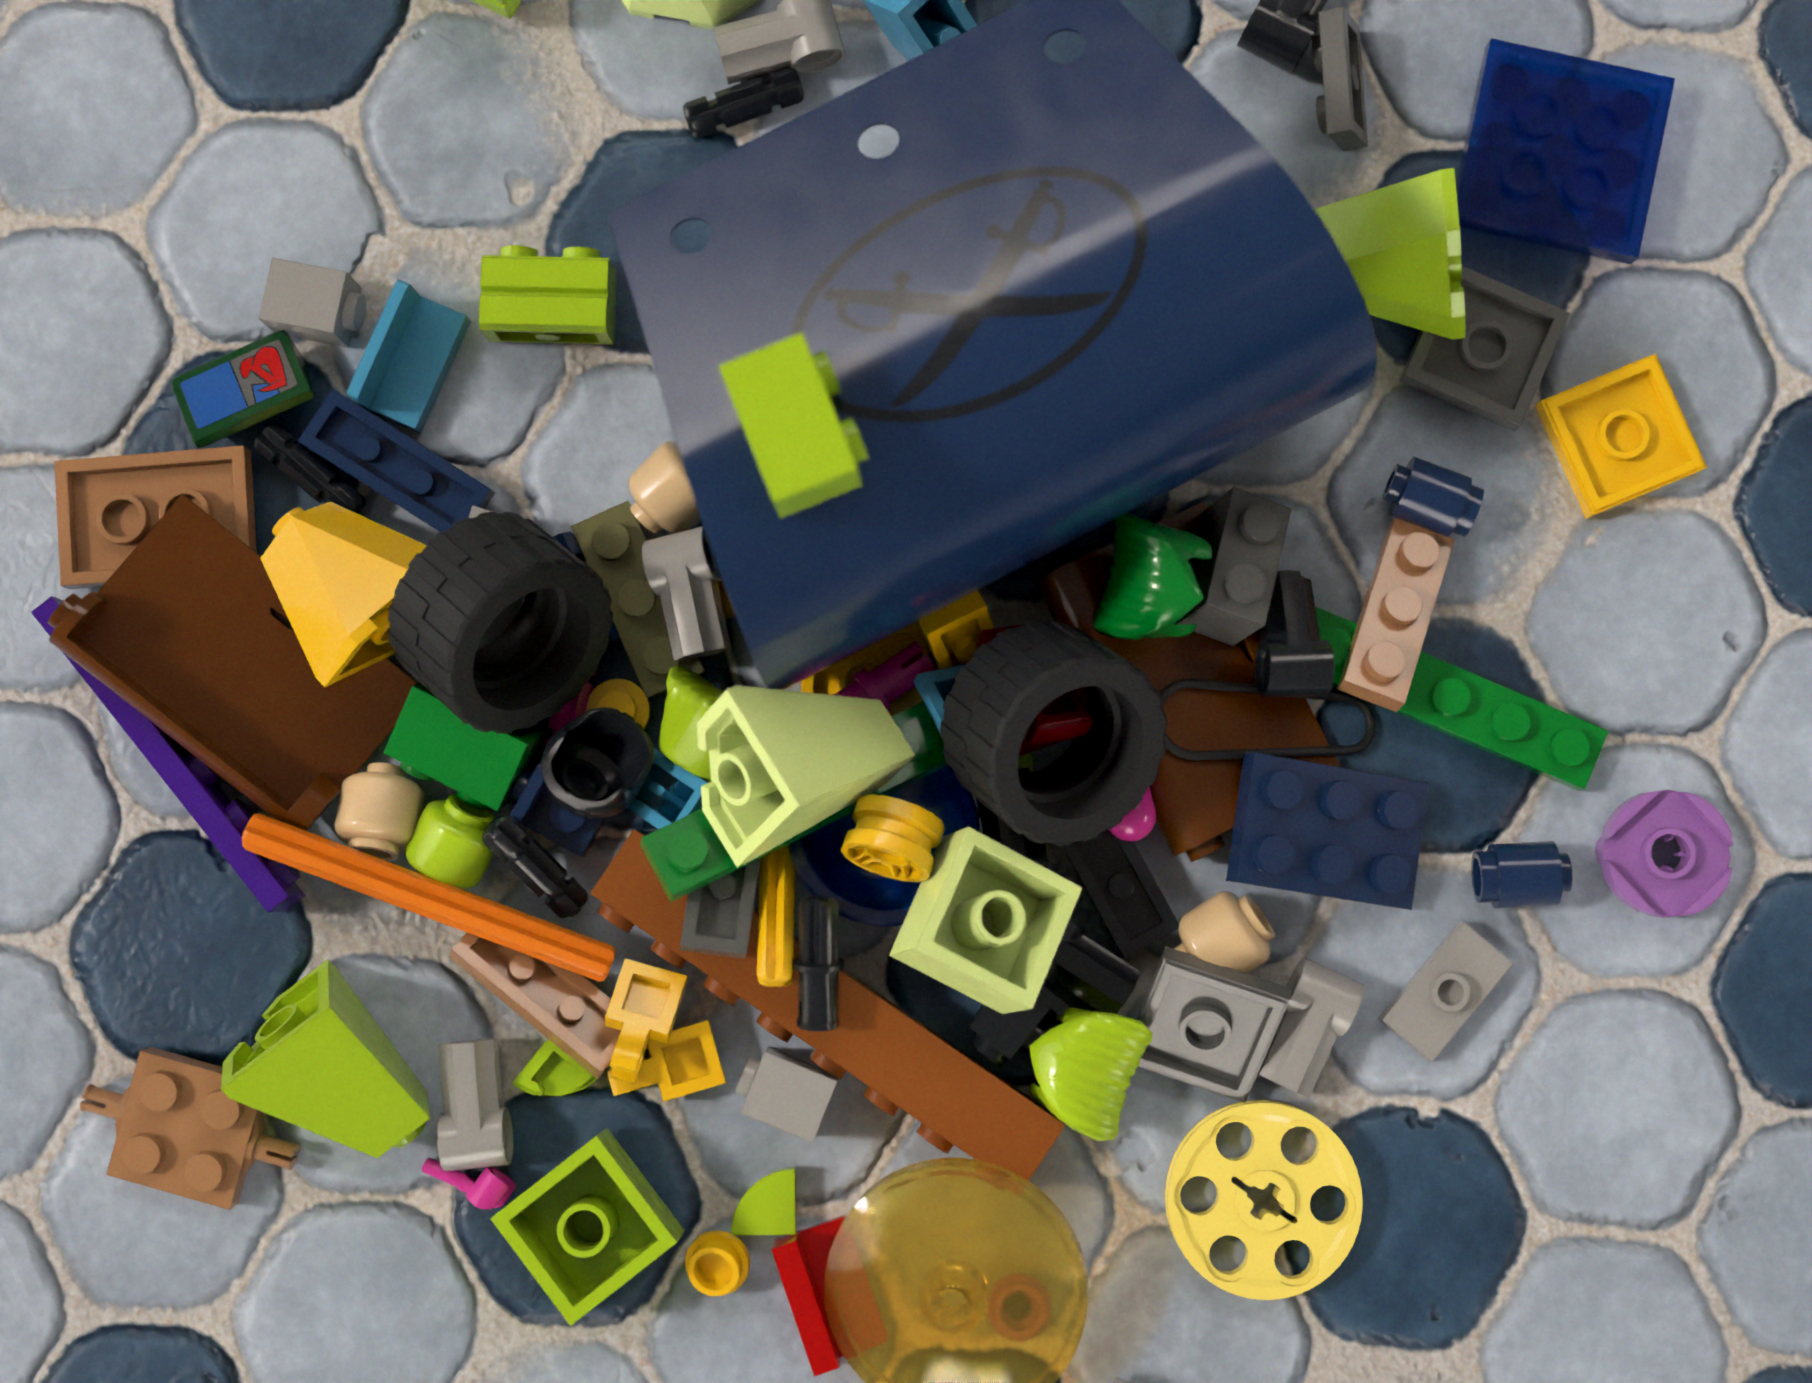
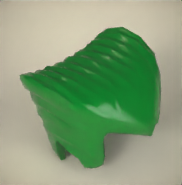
(1150, 581)

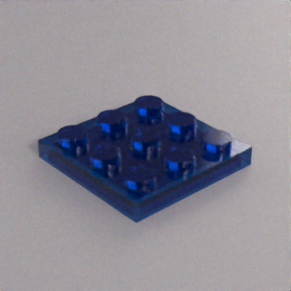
(1562, 151)

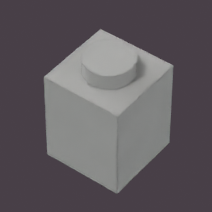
(312, 302)
(786, 1093)

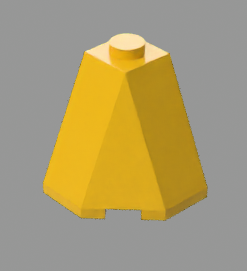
(338, 585)

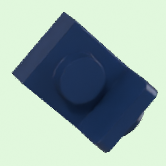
(543, 815)

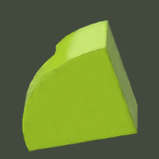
(553, 1073)
(768, 1206)

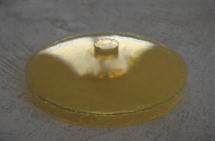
(956, 1278)

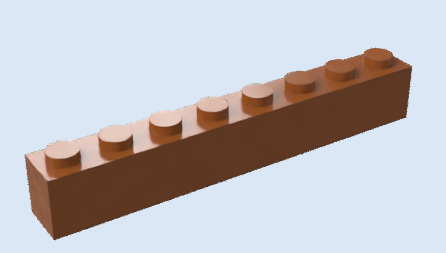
(875, 1039)

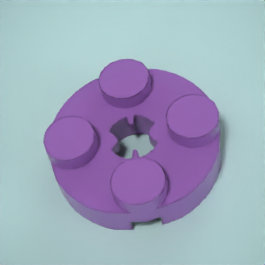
(1662, 891)

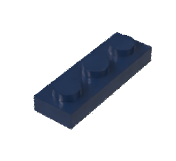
(392, 463)

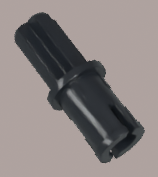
(818, 964)

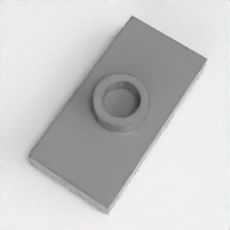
(1445, 991)

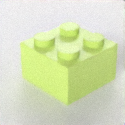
(986, 921)

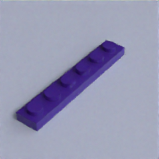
(197, 791)

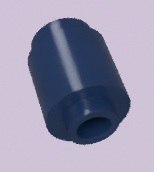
(1433, 497)
(1521, 874)

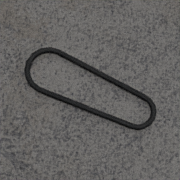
(1281, 752)

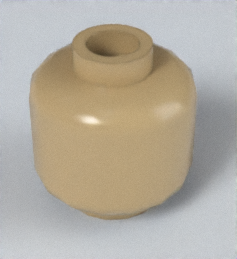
(663, 492)
(378, 810)
(1227, 932)

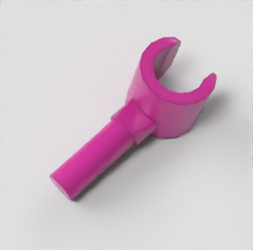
(487, 1192)

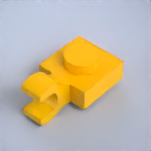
(642, 1009)
(680, 1067)

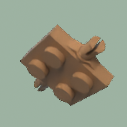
(184, 1131)

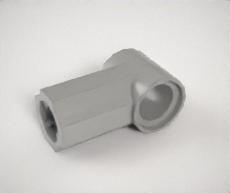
(793, 36)
(686, 579)
(1318, 1012)
(474, 1124)

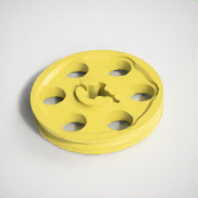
(1263, 1233)

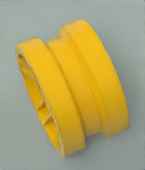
(893, 838)

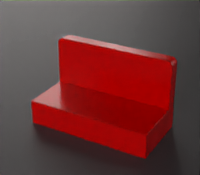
(802, 1268)

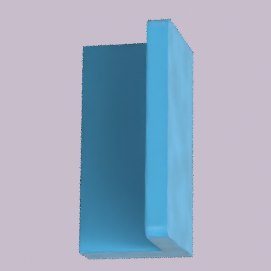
(407, 358)

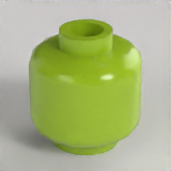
(450, 843)

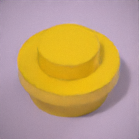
(623, 696)
(717, 1263)

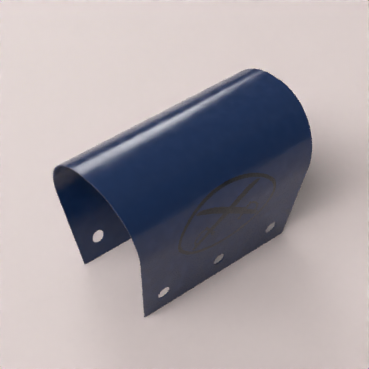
(1026, 314)

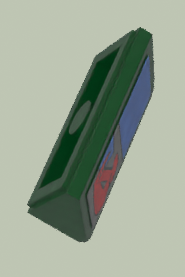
(242, 388)

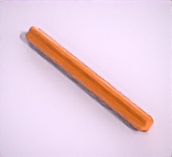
(428, 897)

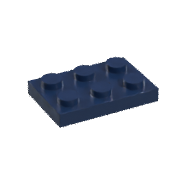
(1327, 831)

